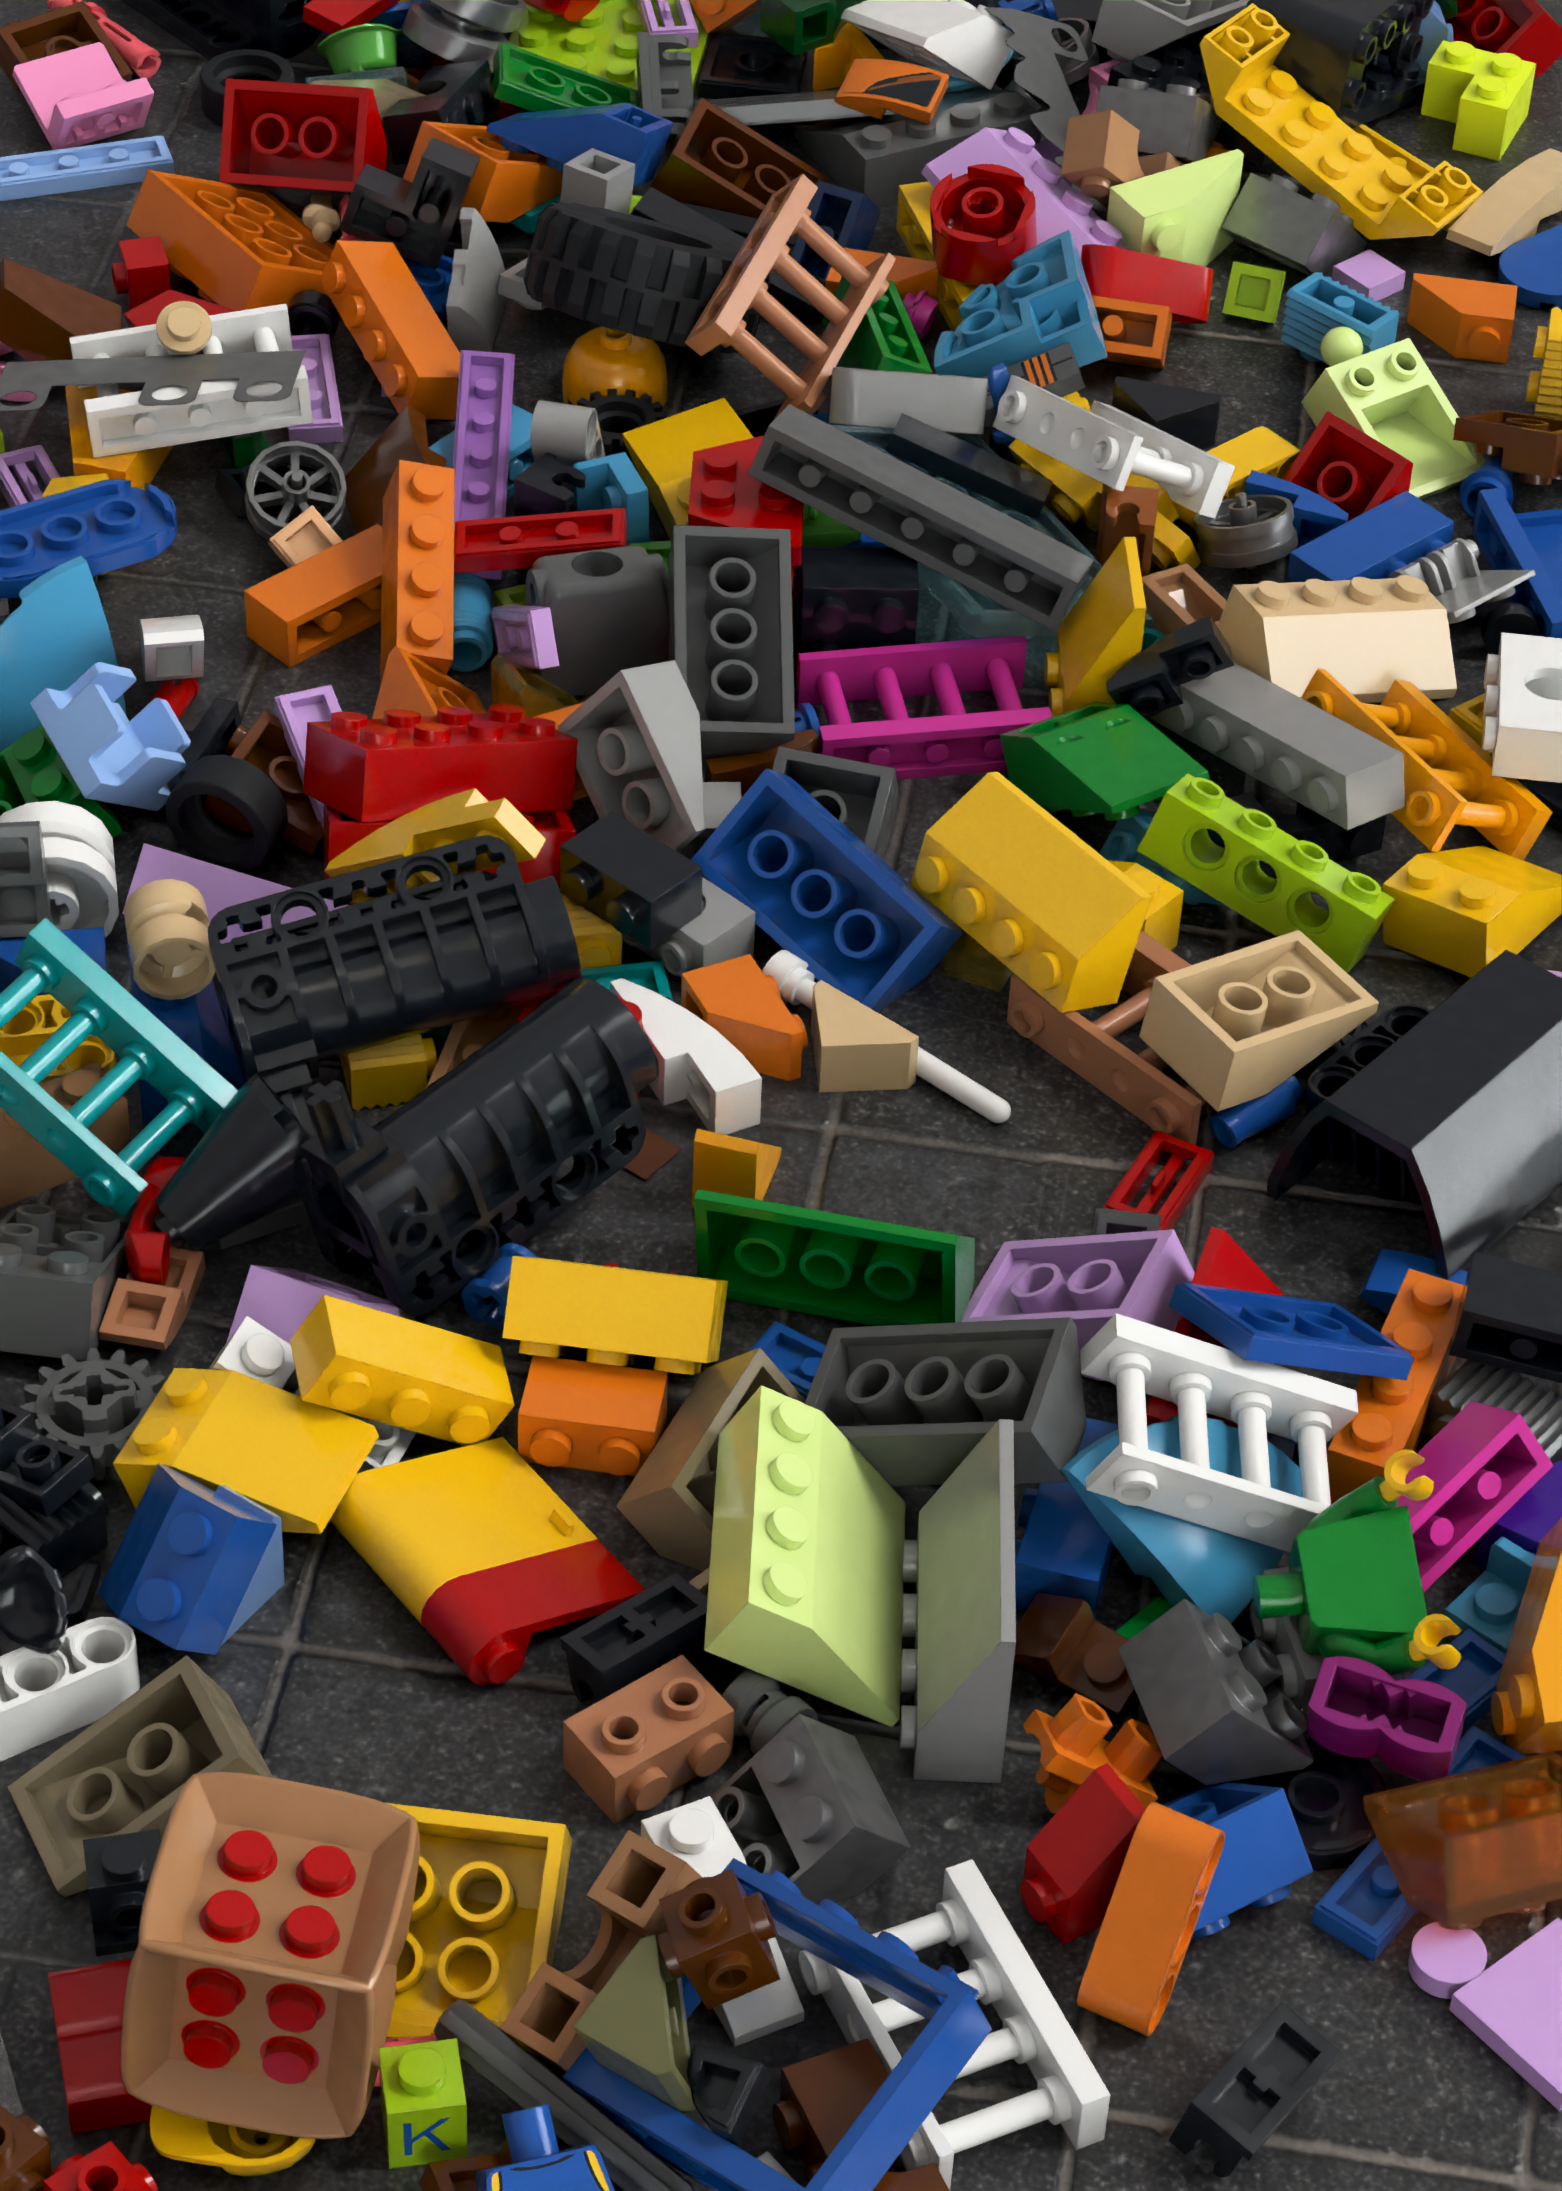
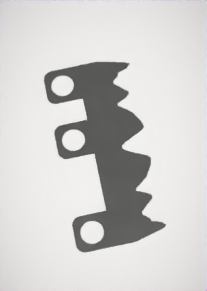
(1042, 74)

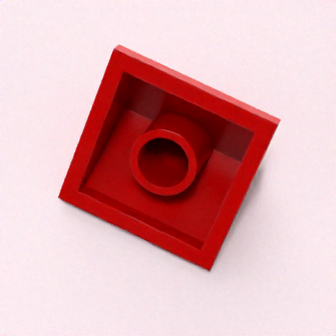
(1349, 467)

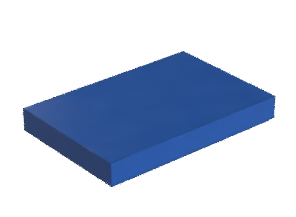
(1291, 1331)

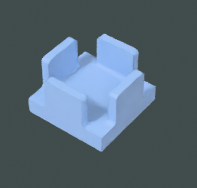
(103, 749)

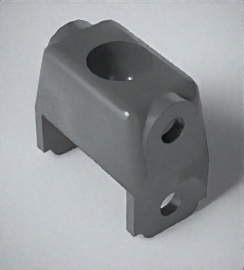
(604, 613)

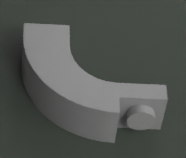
(588, 180)

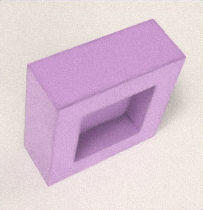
(1370, 275)

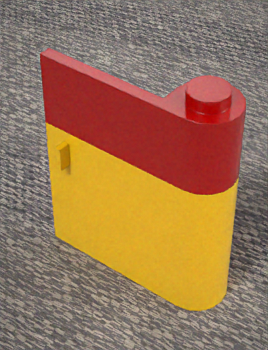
(480, 1553)

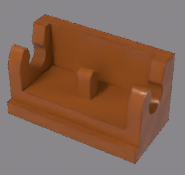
(1127, 515)

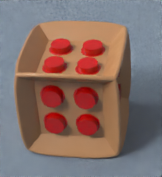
(269, 1955)

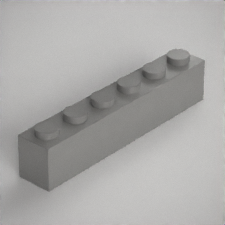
(1290, 745)

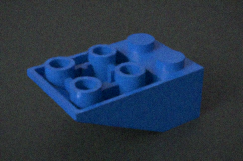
(569, 132)

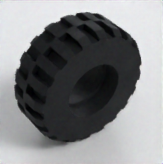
(627, 272)

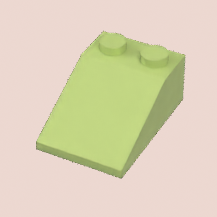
(1179, 209)

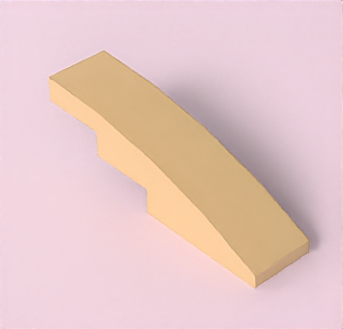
(1512, 206)

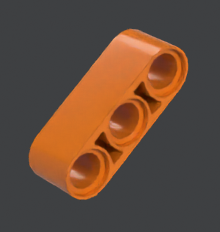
(1151, 1918)

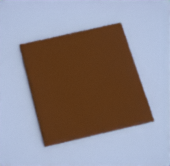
(652, 1155)

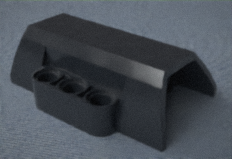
(1448, 1107)

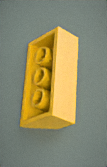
(1033, 895)

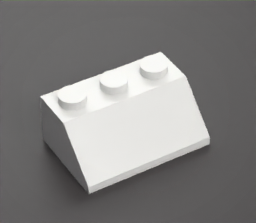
(937, 35)

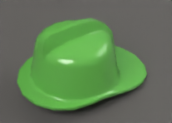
(361, 48)

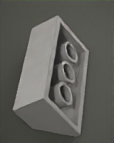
(1145, 26)

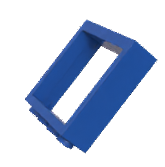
(891, 2115)

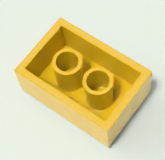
(614, 1313)

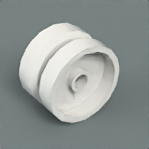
(77, 864)

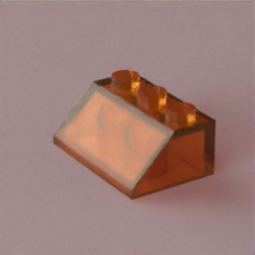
(1475, 1840)

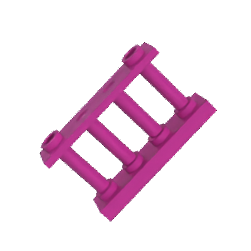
(922, 745)

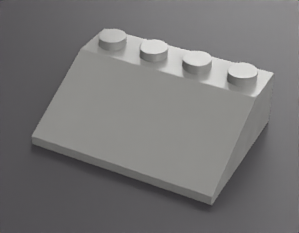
(962, 1619)

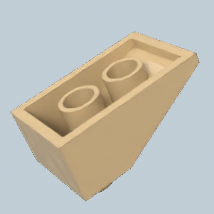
(1252, 1017)

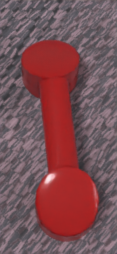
(147, 1250)

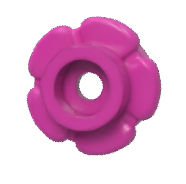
(921, 311)

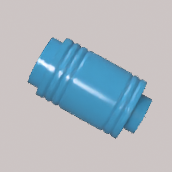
(471, 622)

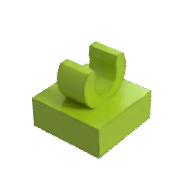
(1254, 292)

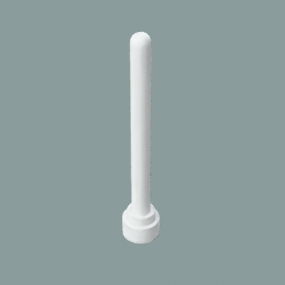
(797, 987)

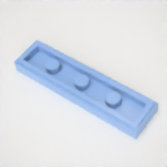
(82, 167)

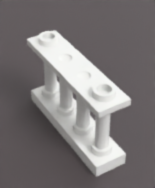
(123, 425)
(1112, 445)
(1221, 1383)
(1032, 2030)

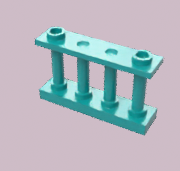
(145, 1052)

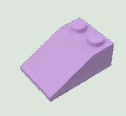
(1084, 1281)

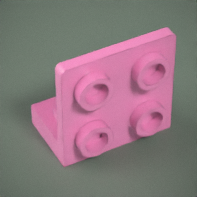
(82, 96)

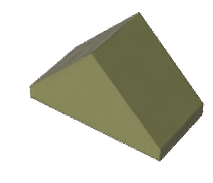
(641, 2026)

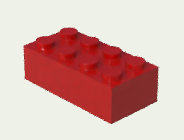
(408, 760)

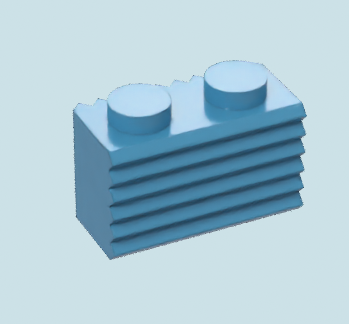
(1324, 304)

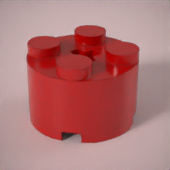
(981, 224)

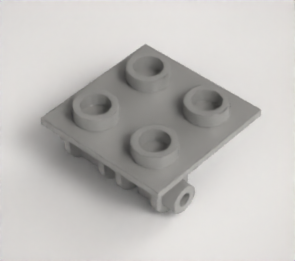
(1457, 581)

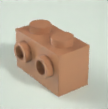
(648, 1739)

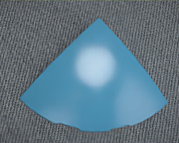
(1026, 314)
(50, 643)
(1178, 1555)

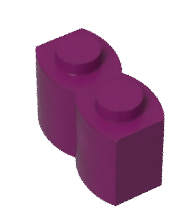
(1369, 1714)

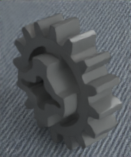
(92, 1403)

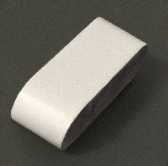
(68, 1688)

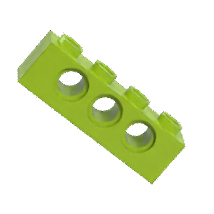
(1234, 877)

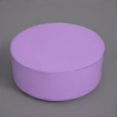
(1445, 1959)

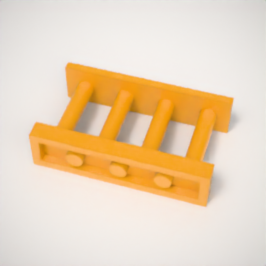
(1443, 768)

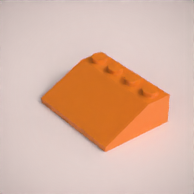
(230, 240)

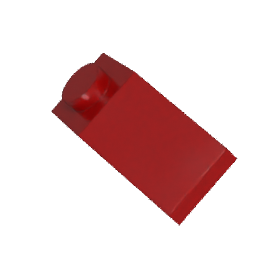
(1080, 1856)

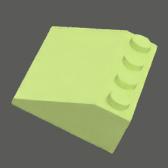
(806, 1558)

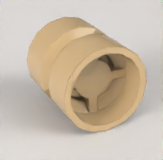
(169, 939)

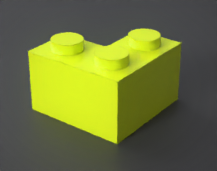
(1481, 94)

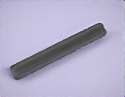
(573, 2116)

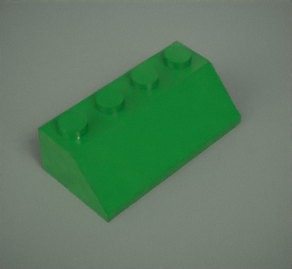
(832, 1262)

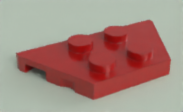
(729, 497)

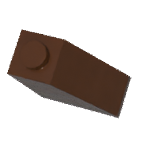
(44, 312)

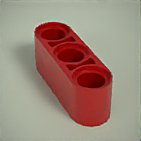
(1150, 280)

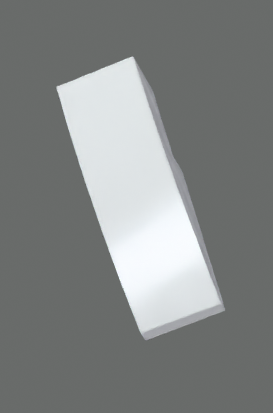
(171, 647)
(696, 1063)

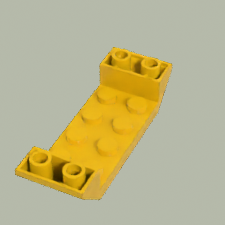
(1315, 143)

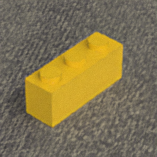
(401, 1372)

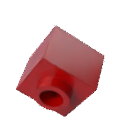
(141, 270)

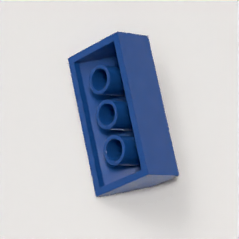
(825, 893)

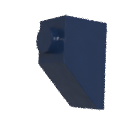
(844, 216)

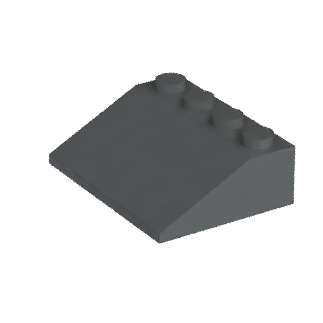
(891, 152)

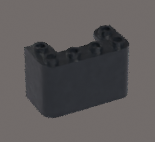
(1339, 37)

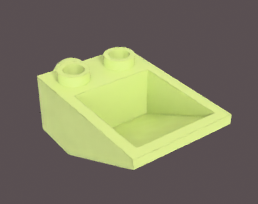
(1397, 404)

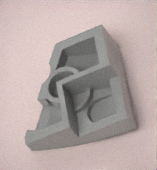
(473, 295)

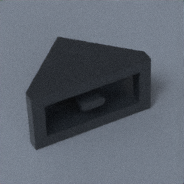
(1175, 410)

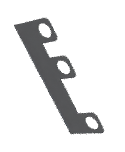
(155, 373)

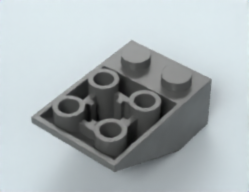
(57, 1279)

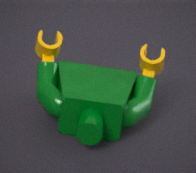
(1360, 1579)

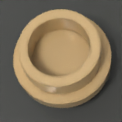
(184, 327)

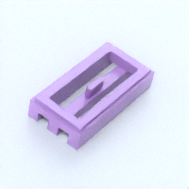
(685, 14)
(17, 460)

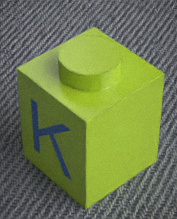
(423, 2103)

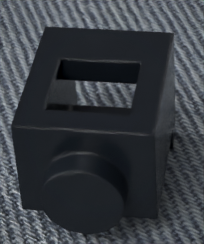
(117, 1883)

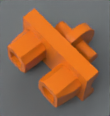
(1075, 1747)

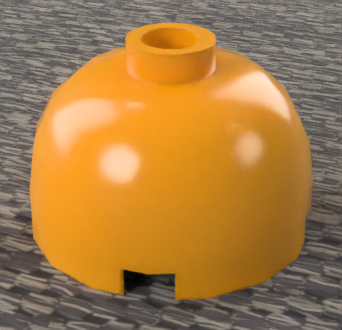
(614, 361)

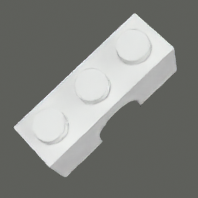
(1524, 708)

